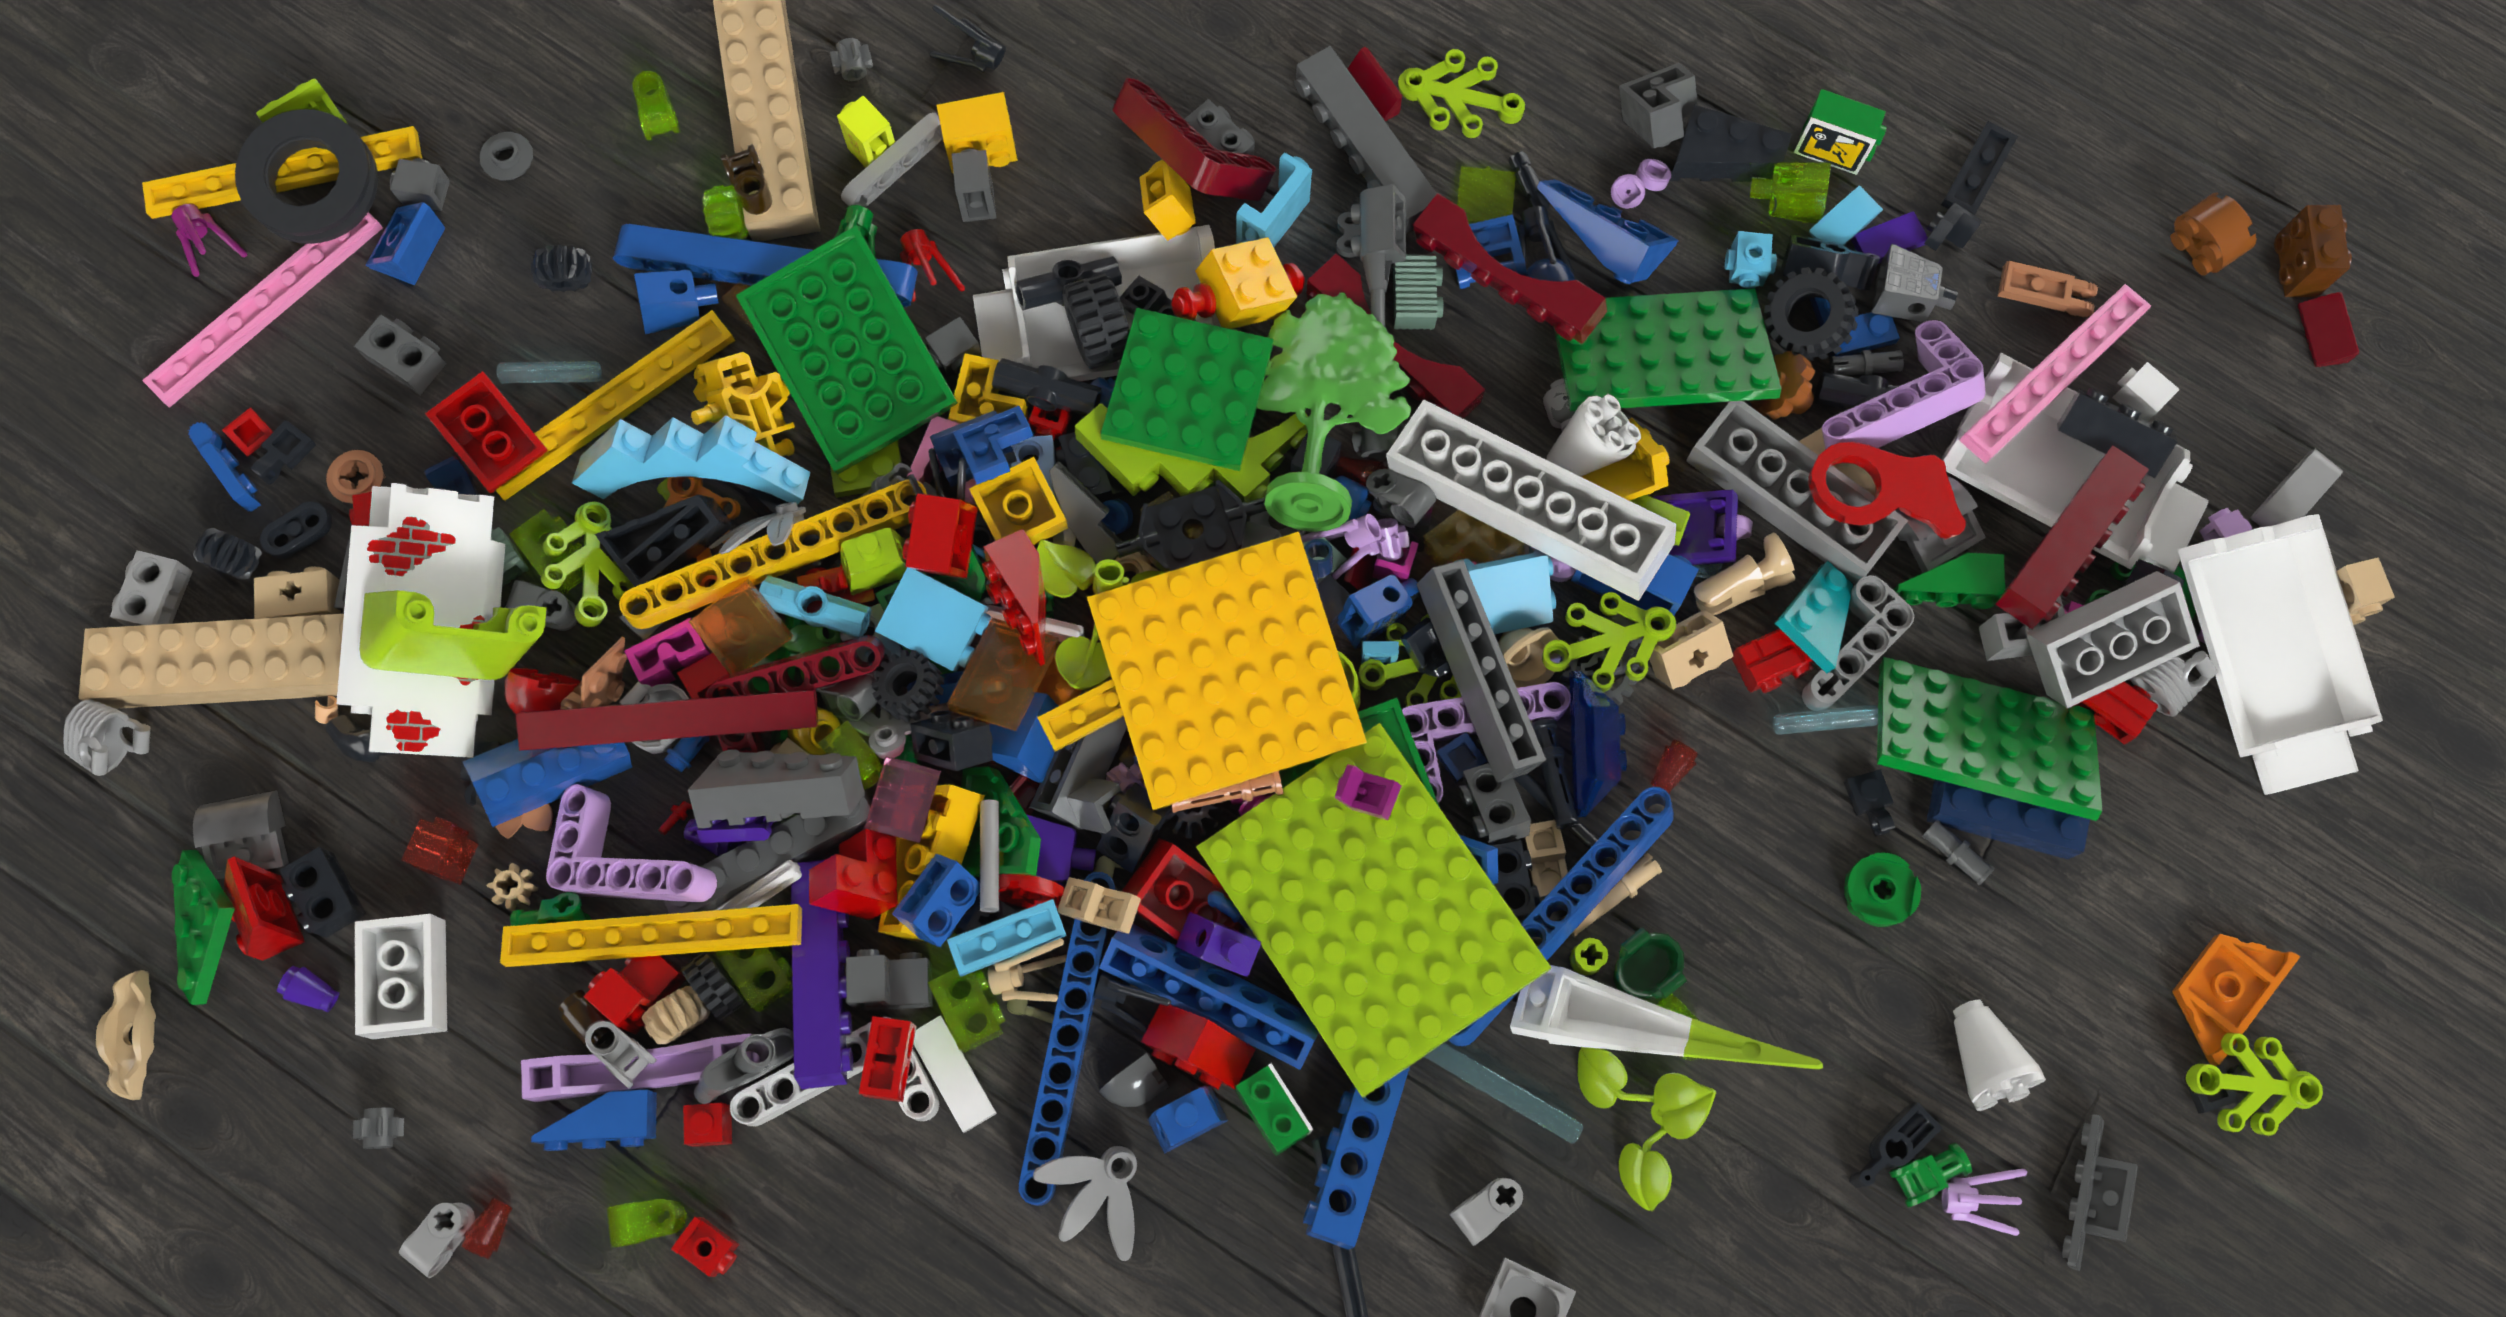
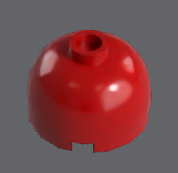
(534, 691)

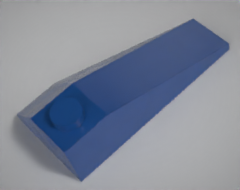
(1619, 244)

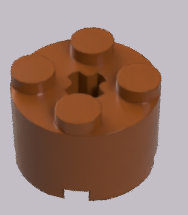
(2213, 233)

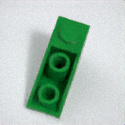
(1965, 580)

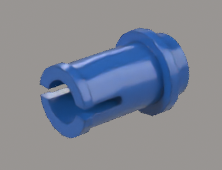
(685, 751)

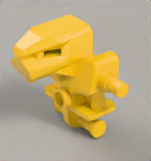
(744, 399)

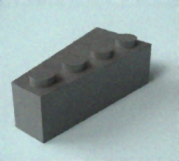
(775, 787)

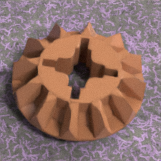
(346, 466)

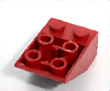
(1018, 586)

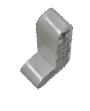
(1855, 652)

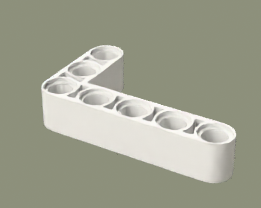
(771, 1106)

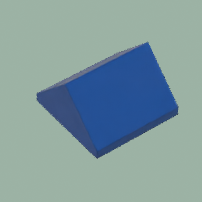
(407, 243)
(1028, 748)

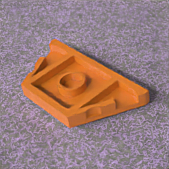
(2229, 989)

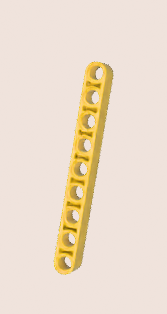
(757, 553)

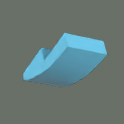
(1847, 218)

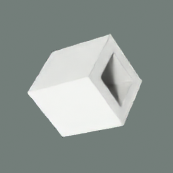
(2145, 390)

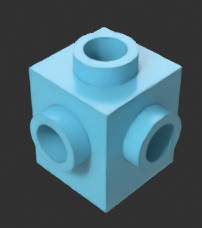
(1750, 259)

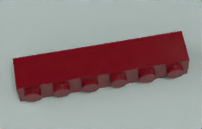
(2073, 537)

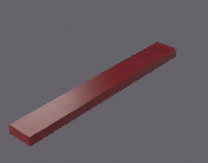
(667, 719)

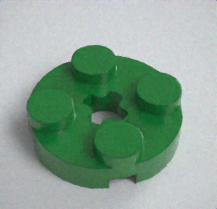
(1899, 879)

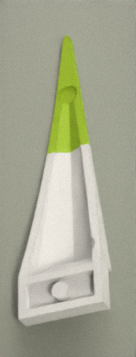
(1589, 1014)

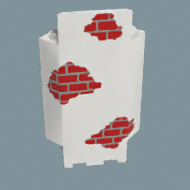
(434, 547)

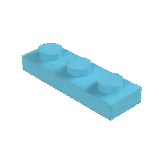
(1006, 937)

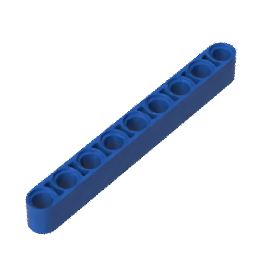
(726, 258)
(1588, 872)
(1058, 1054)

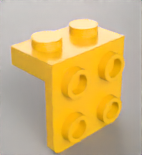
(1638, 473)

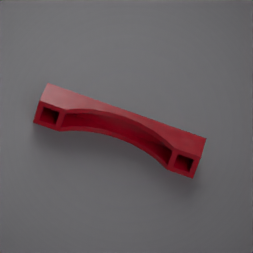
(1564, 304)
(1437, 383)

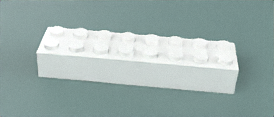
(1533, 499)

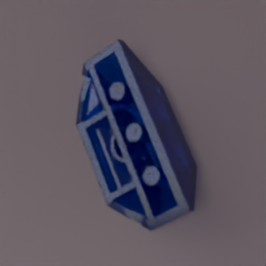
(1594, 743)

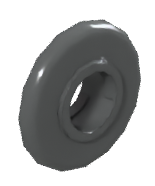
(512, 167)

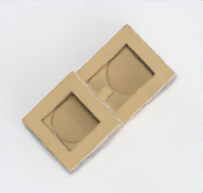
(1547, 856)
(1098, 905)

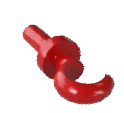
(678, 812)

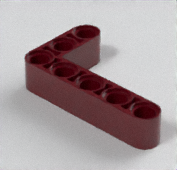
(1187, 150)
(777, 676)

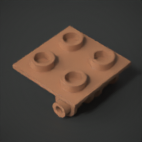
(601, 682)

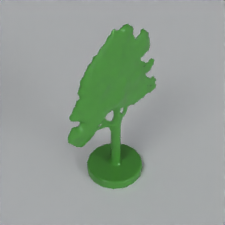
(1327, 358)

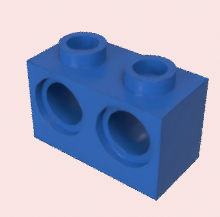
(938, 900)

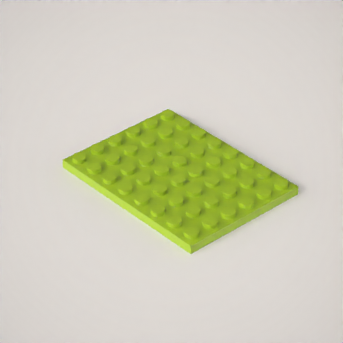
(1373, 918)

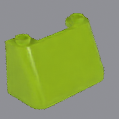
(402, 638)

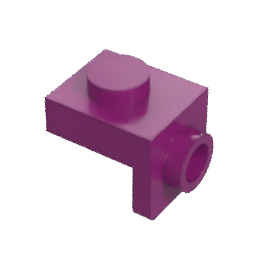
(1367, 792)

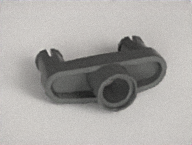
(737, 1069)

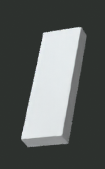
(952, 1074)

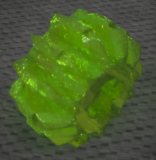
(724, 212)

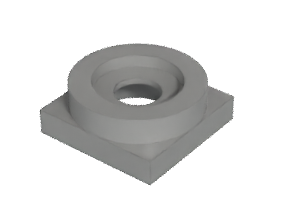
(1518, 1281)

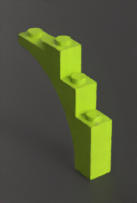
(1139, 468)

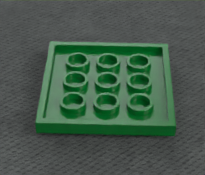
(1187, 389)

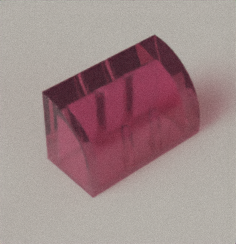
(902, 799)

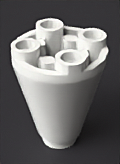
(1595, 437)
(1992, 1057)

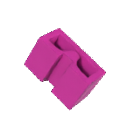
(666, 652)

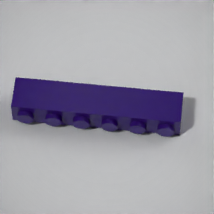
(819, 992)

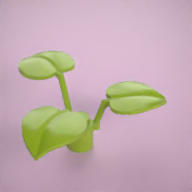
(1063, 572)
(1677, 1106)

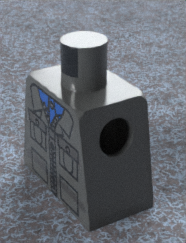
(1910, 286)

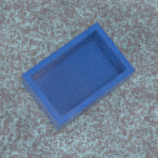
(1665, 590)

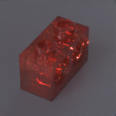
(440, 850)

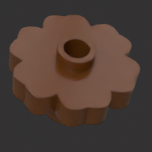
(1796, 390)

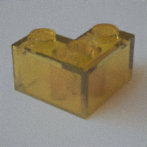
(1469, 538)

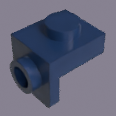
(451, 476)

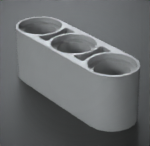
(2298, 490)

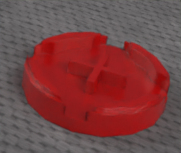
(1028, 890)

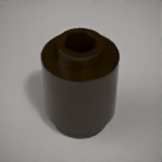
(579, 1014)

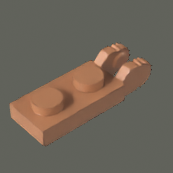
(2046, 289)

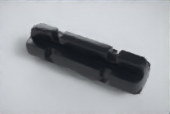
(1527, 179)

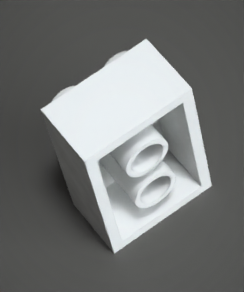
(400, 976)

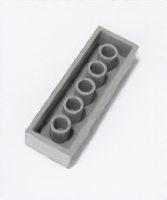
(1771, 478)

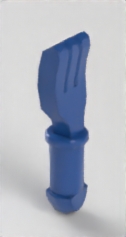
(1226, 906)

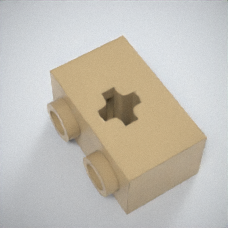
(295, 594)
(1692, 650)

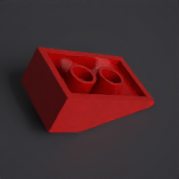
(486, 432)
(1172, 887)
(261, 910)

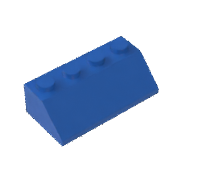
(524, 780)

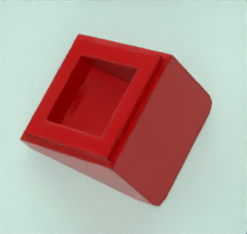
(248, 431)

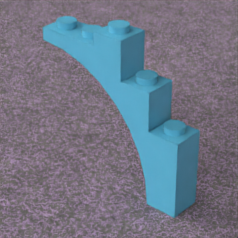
(677, 450)

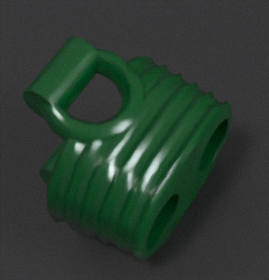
(1649, 965)

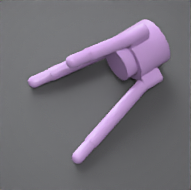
(1358, 533)
(1962, 1199)

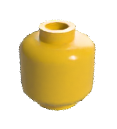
(810, 737)

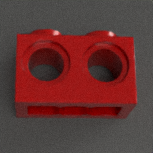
(887, 1059)

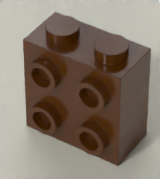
(2313, 251)

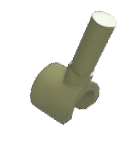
(1107, 866)
(1020, 1007)

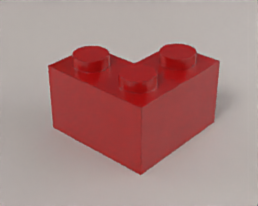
(858, 879)
(629, 993)
(1197, 1046)

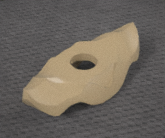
(126, 1060)

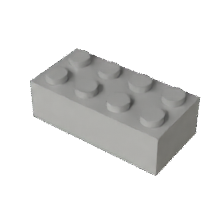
(2113, 639)

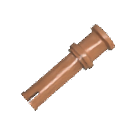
(1245, 790)

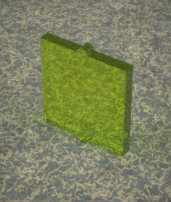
(1485, 193)

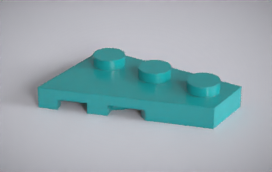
(1819, 616)

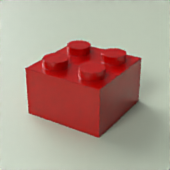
(940, 535)

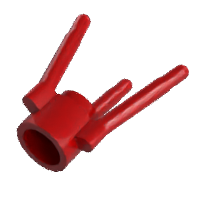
(919, 252)

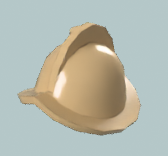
(1523, 655)

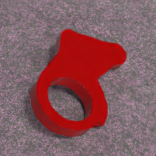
(1912, 485)

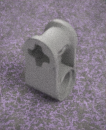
(620, 1053)
(1482, 1214)
(433, 1241)

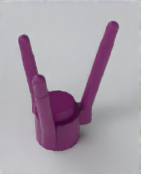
(194, 226)

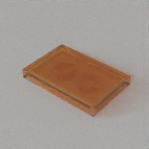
(1000, 677)

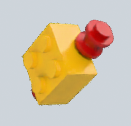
(1240, 286)

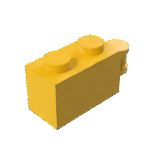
(1167, 200)

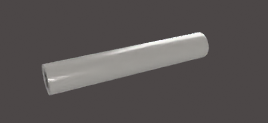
(989, 856)

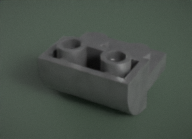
(1930, 548)
(243, 829)

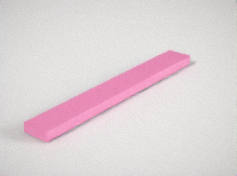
(254, 312)
(2054, 374)

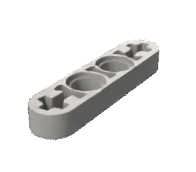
(894, 162)

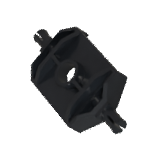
(1214, 509)

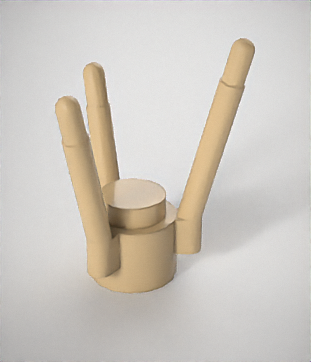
(1008, 974)

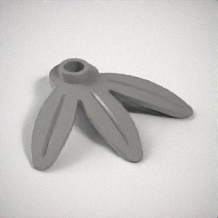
(778, 527)
(887, 732)
(1089, 1199)

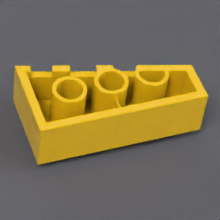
(944, 833)

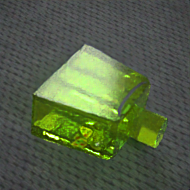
(1795, 191)

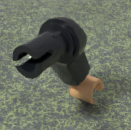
(346, 733)

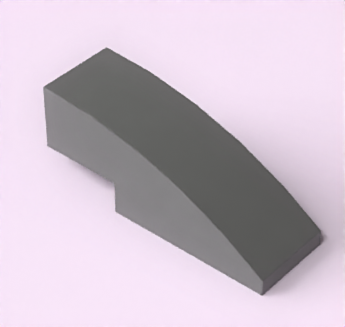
(1084, 514)

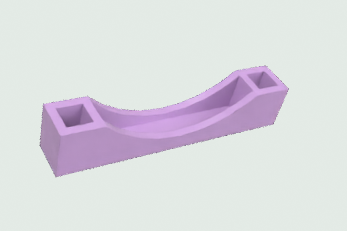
(587, 1076)

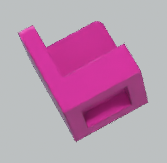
(1400, 567)

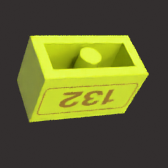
(865, 130)

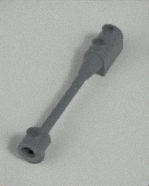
(1378, 245)

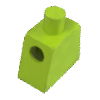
(873, 560)

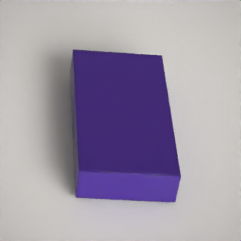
(1901, 231)

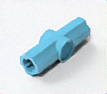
(834, 614)

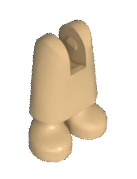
(1746, 578)

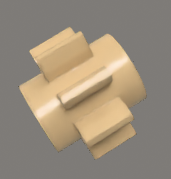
(508, 878)

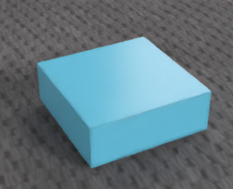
(1384, 651)

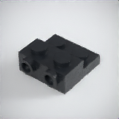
(1088, 469)

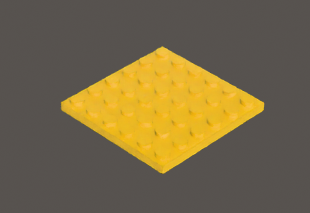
(1226, 670)

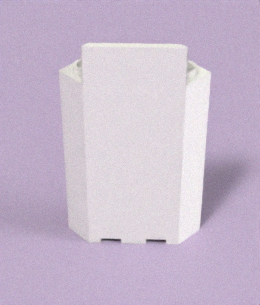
(1044, 333)
(2046, 468)
(2283, 650)

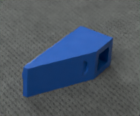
(612, 1117)

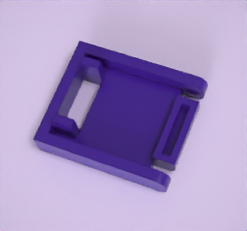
(1699, 537)

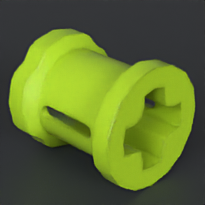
(1596, 949)

